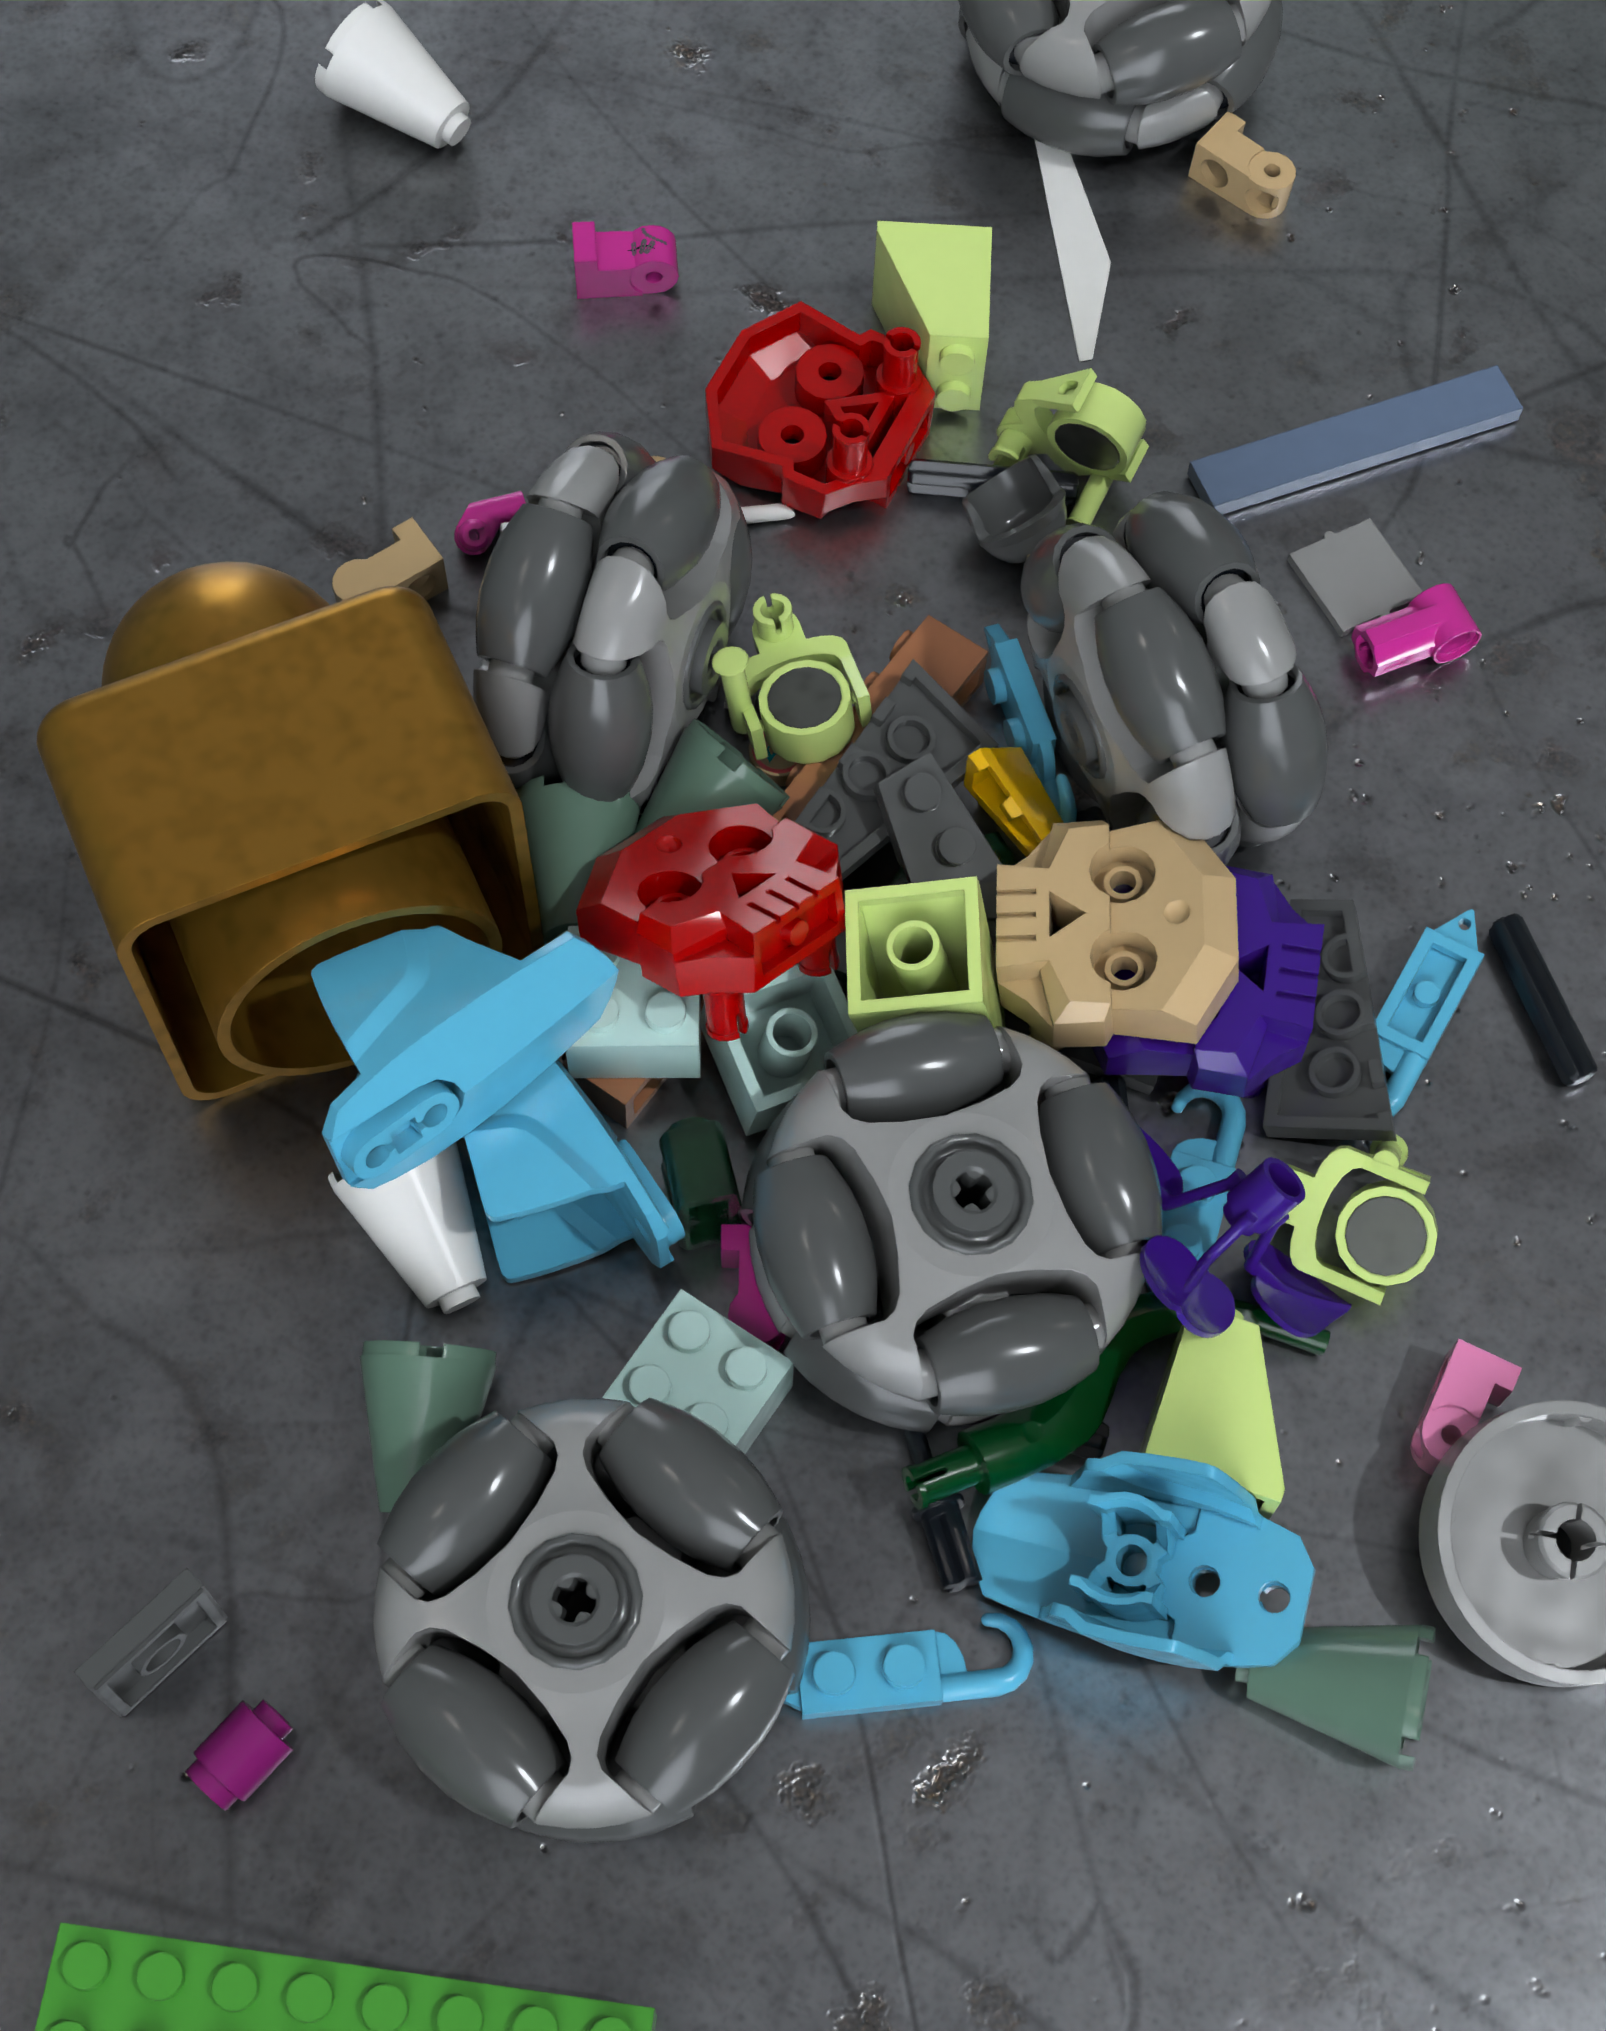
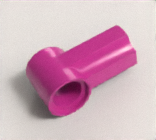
(1430, 626)

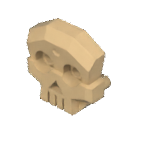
(1070, 932)

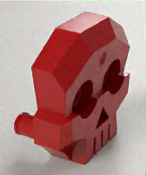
(850, 429)
(718, 906)

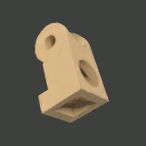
(1242, 169)
(406, 563)

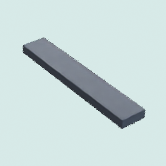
(1355, 440)

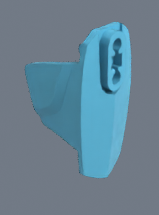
(446, 1038)
(563, 1184)
(1122, 1555)

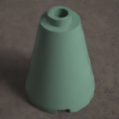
(709, 775)
(564, 841)
(418, 1403)
(1352, 1686)

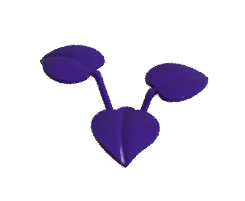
(1253, 1205)

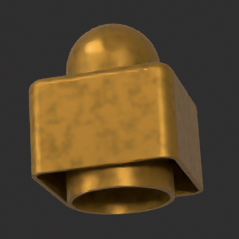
(274, 796)

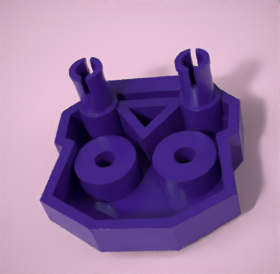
(1258, 1026)

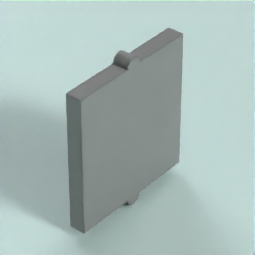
(1354, 576)

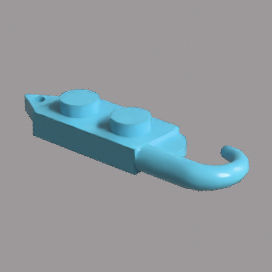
(1026, 721)
(1425, 1002)
(1202, 1163)
(904, 1672)

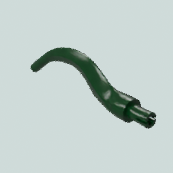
(1043, 1434)

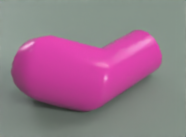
(483, 519)

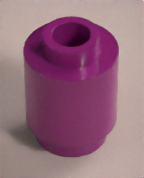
(241, 1753)

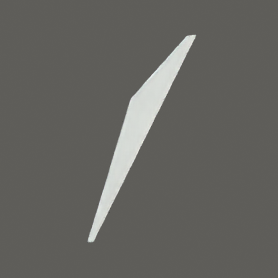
(1078, 245)

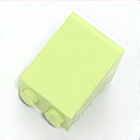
(940, 288)
(919, 952)
(1220, 1410)

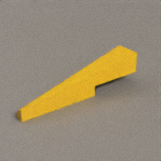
(1011, 795)

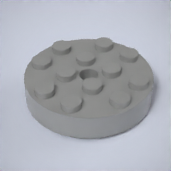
(1488, 1548)

